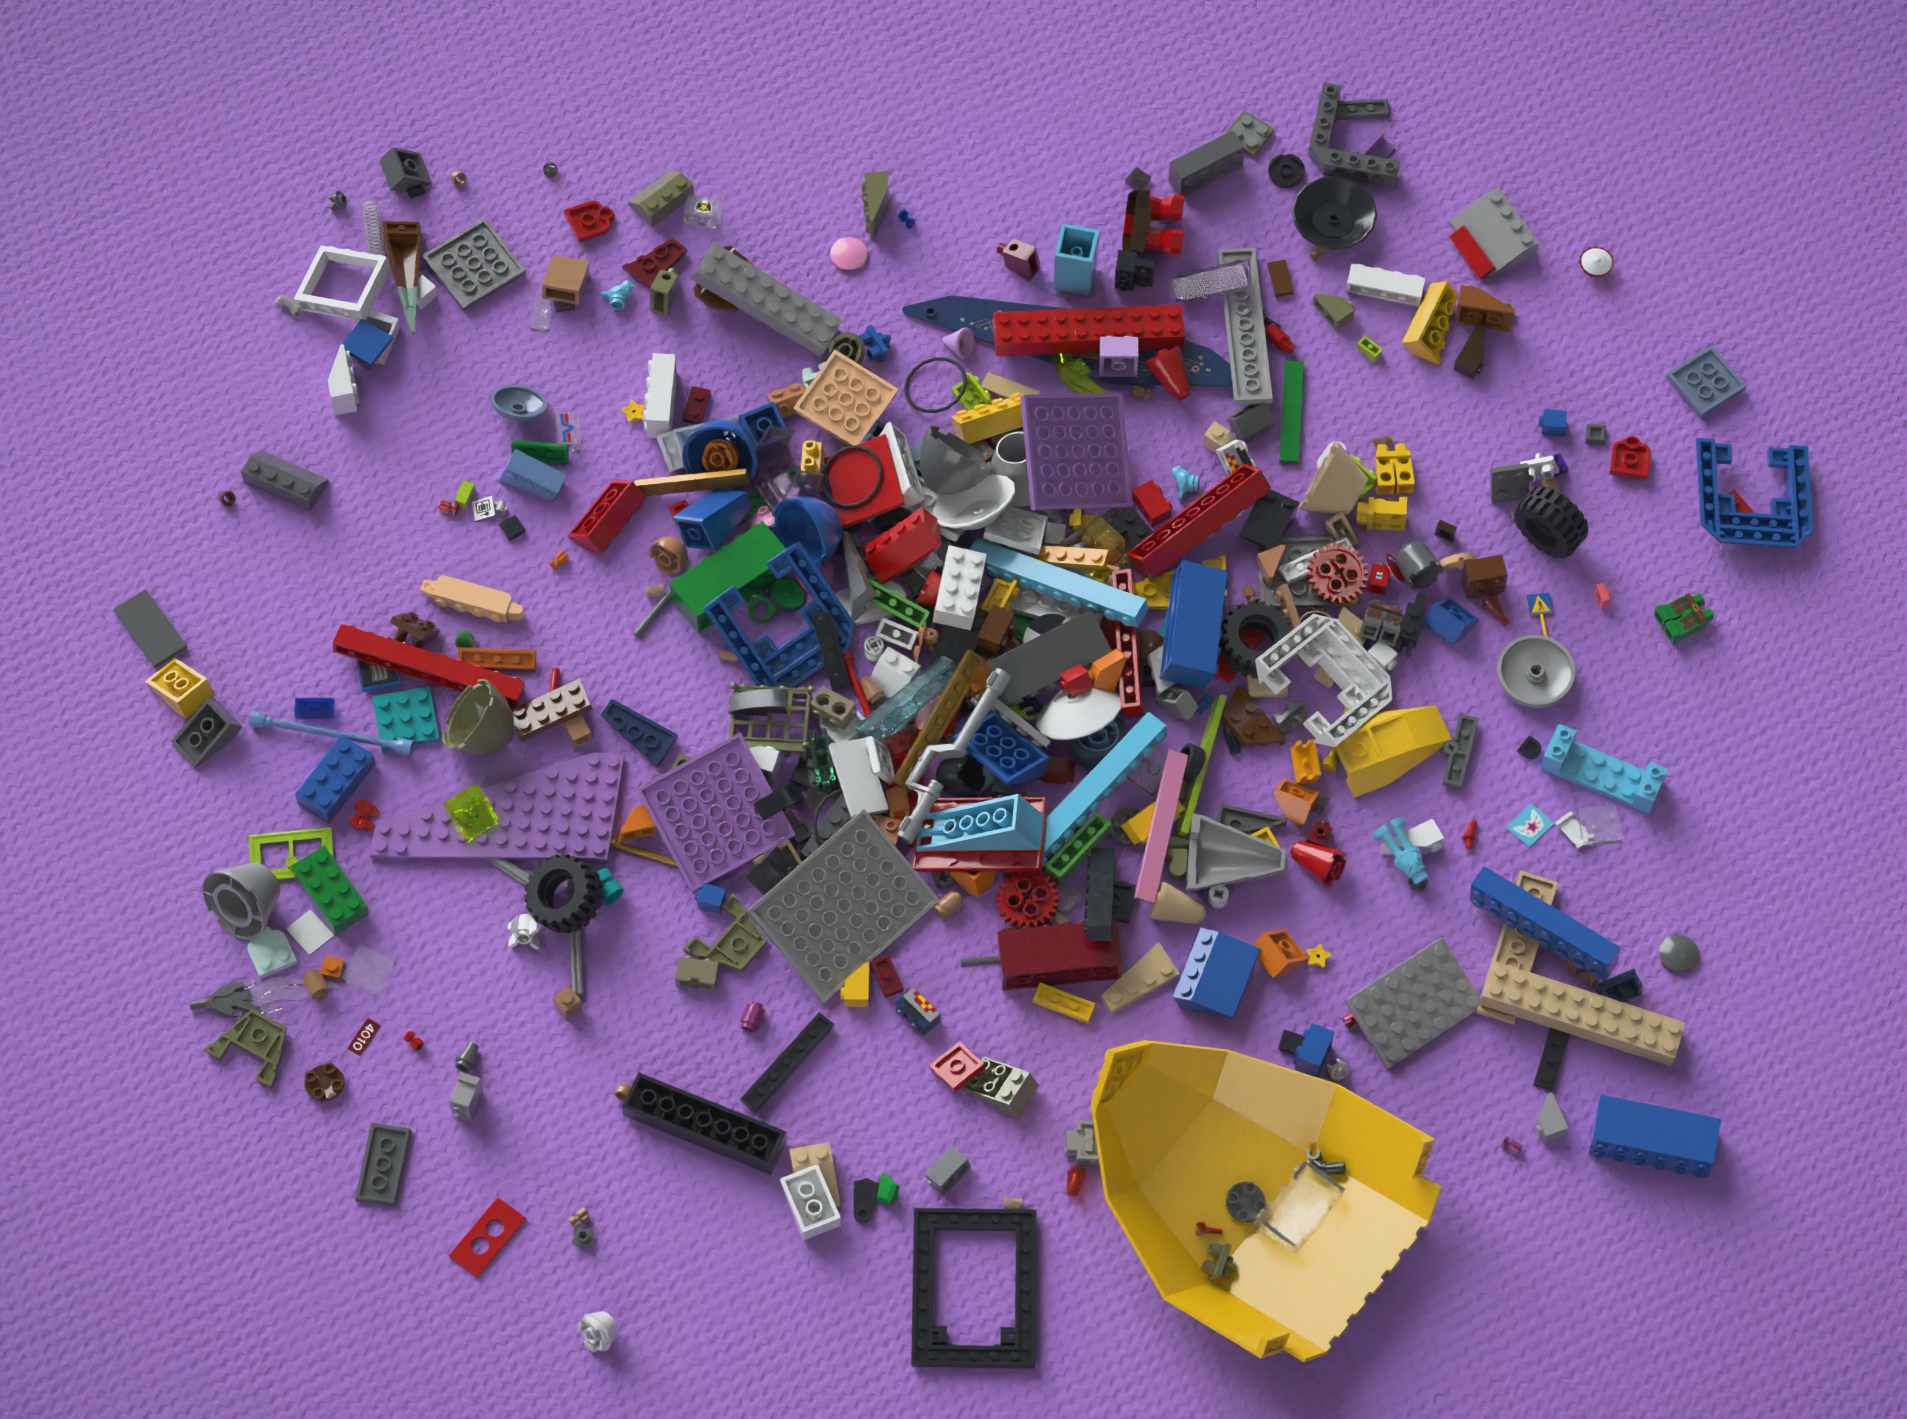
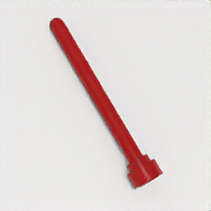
(849, 659)

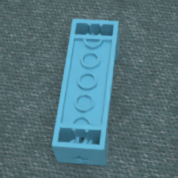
(1603, 772)

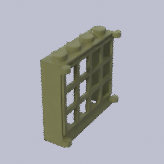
(786, 744)

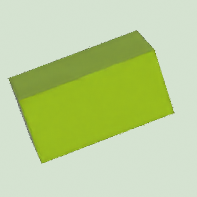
(1369, 349)
(464, 494)

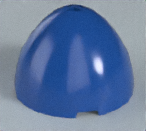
(714, 429)
(810, 523)

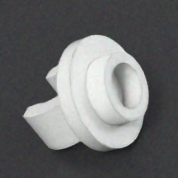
(1338, 1070)

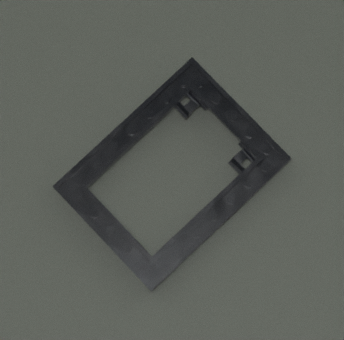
(1007, 1354)

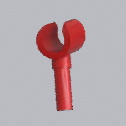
(1207, 1229)

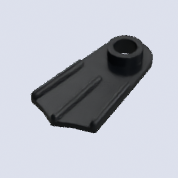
(864, 1198)

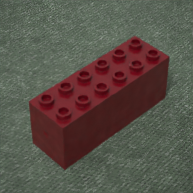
(1056, 956)

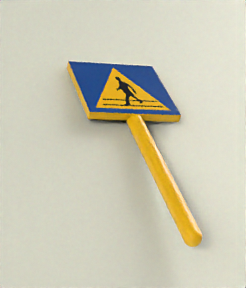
(1539, 605)

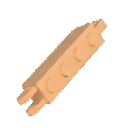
(473, 599)

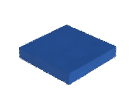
(367, 342)

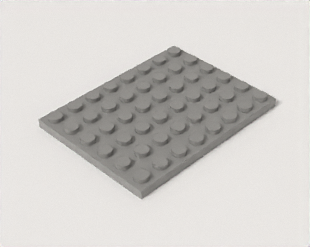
(843, 905)

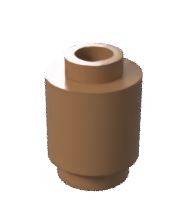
(948, 905)
(316, 985)

